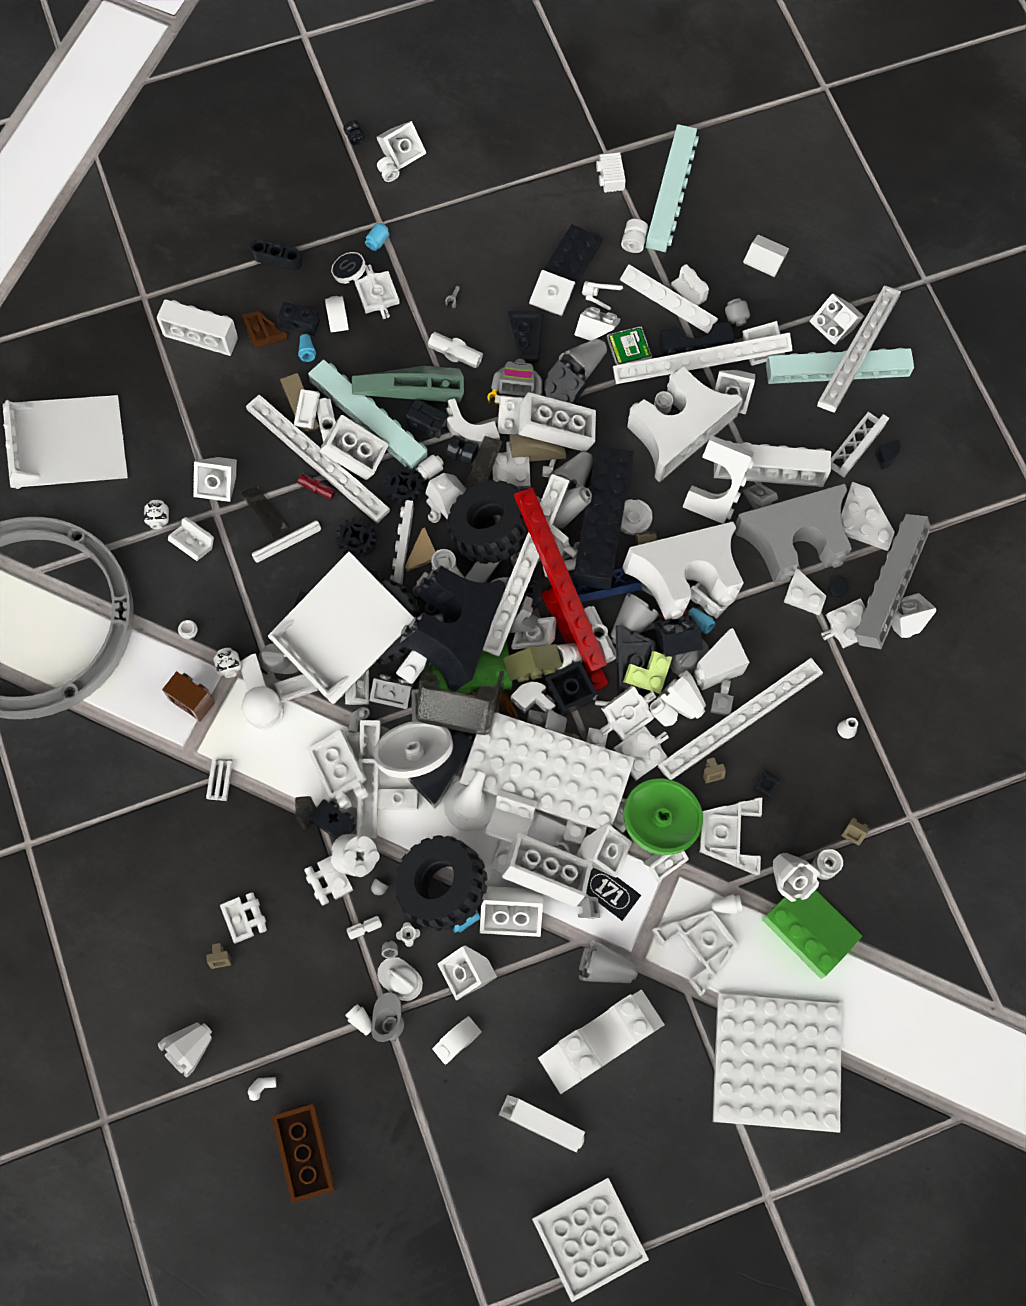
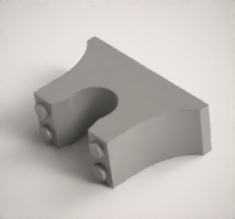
(805, 518)

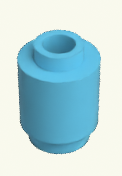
(377, 237)

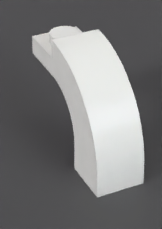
(462, 428)

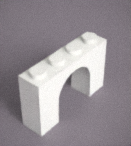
(737, 462)

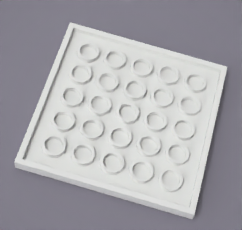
(778, 1062)

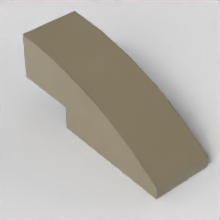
(292, 388)
(536, 449)

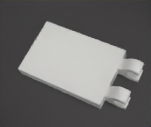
(338, 768)

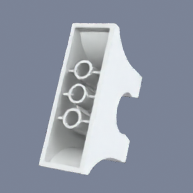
(678, 436)
(693, 556)
(600, 1041)

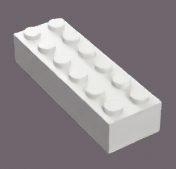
(784, 465)

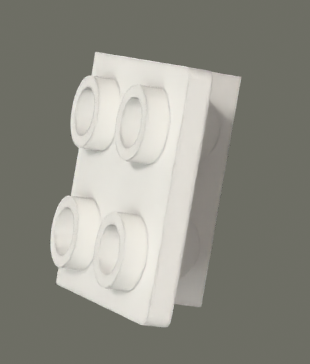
(508, 414)
(511, 816)

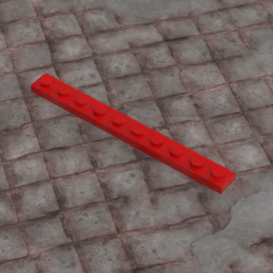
(560, 579)

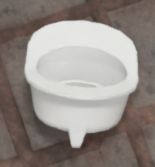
(400, 978)

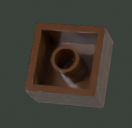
(188, 696)

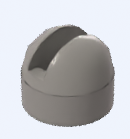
(379, 887)
(389, 949)

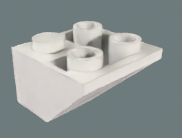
(836, 318)
(595, 323)

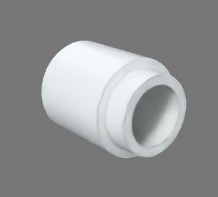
(430, 467)
(663, 712)

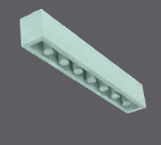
(671, 188)
(822, 366)
(368, 415)

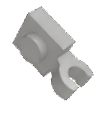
(722, 701)

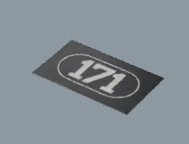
(612, 893)

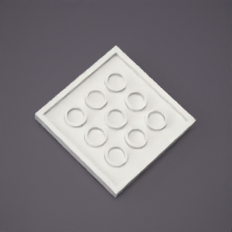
(590, 1239)

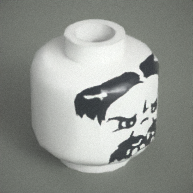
(156, 514)
(227, 662)

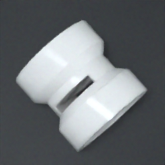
(388, 170)
(663, 402)

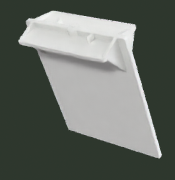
(64, 441)
(341, 628)

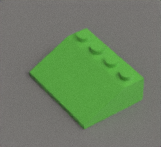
(485, 674)
(813, 931)

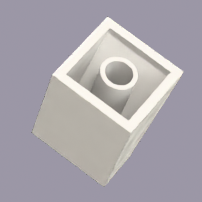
(722, 662)

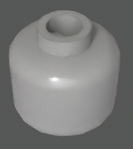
(737, 312)

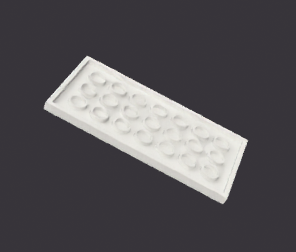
(555, 770)

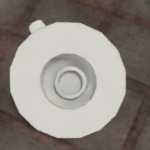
(469, 806)

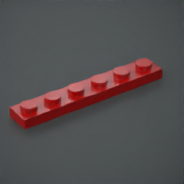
(550, 600)

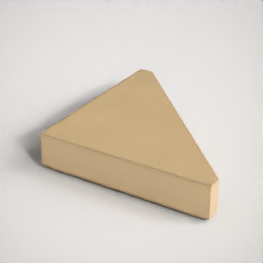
(421, 553)

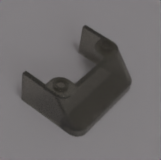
(457, 709)

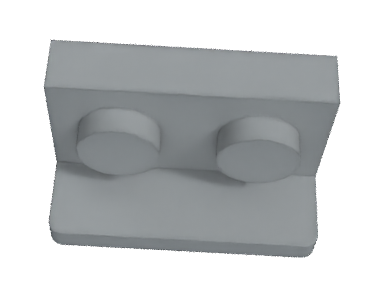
(391, 691)

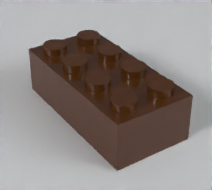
(303, 1153)

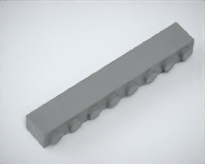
(892, 581)

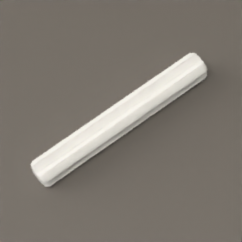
(286, 541)

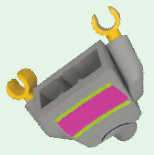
(516, 379)

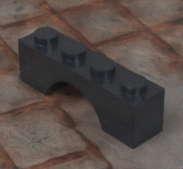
(674, 342)

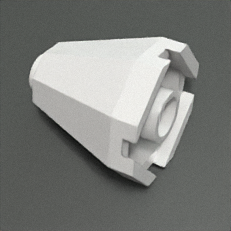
(684, 696)
(794, 876)
(186, 1047)

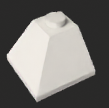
(401, 144)
(736, 383)
(214, 478)
(444, 491)
(912, 615)
(605, 849)
(466, 971)

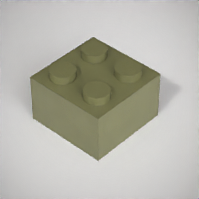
(533, 663)

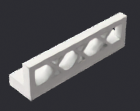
(862, 445)

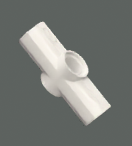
(455, 350)
(325, 416)
(604, 642)

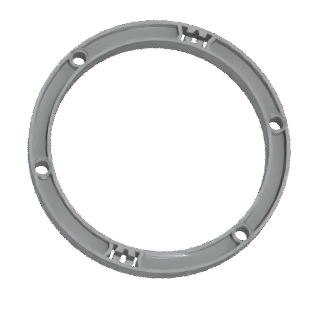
(119, 631)

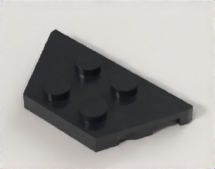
(631, 649)

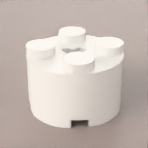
(354, 855)

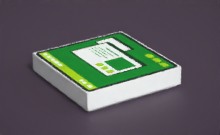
(629, 346)

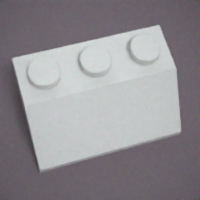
(354, 447)
(511, 911)

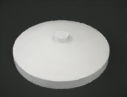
(413, 749)

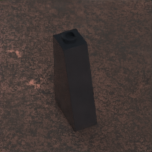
(437, 782)

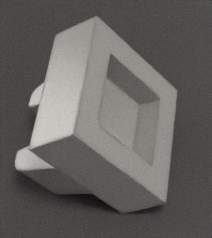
(590, 908)

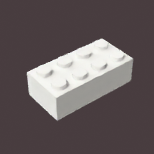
(197, 327)
(557, 422)
(547, 870)

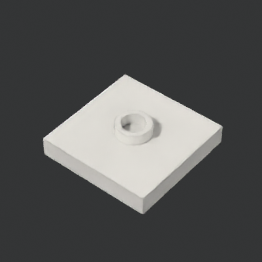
(552, 293)

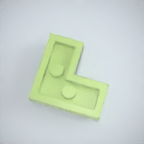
(652, 677)

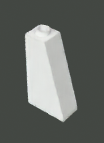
(542, 1123)

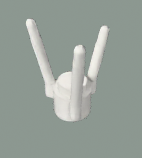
(591, 289)

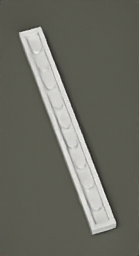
(858, 349)
(702, 358)
(321, 463)
(523, 571)
(740, 719)

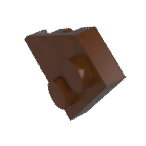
(261, 329)

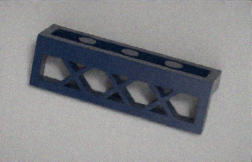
(616, 588)

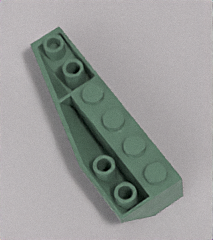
(412, 383)

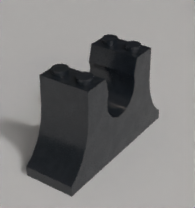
(467, 614)

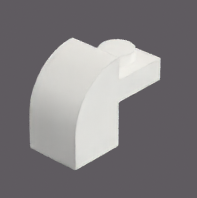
(336, 314)
(531, 694)
(456, 1040)

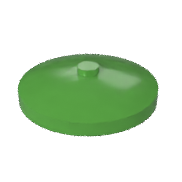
(663, 816)

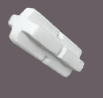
(360, 929)

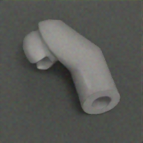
(355, 717)

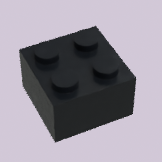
(678, 635)
(570, 689)

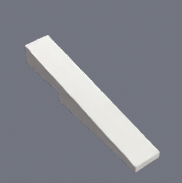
(367, 808)

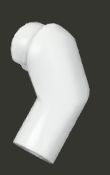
(435, 514)
(259, 1084)

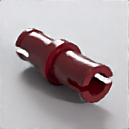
(316, 486)

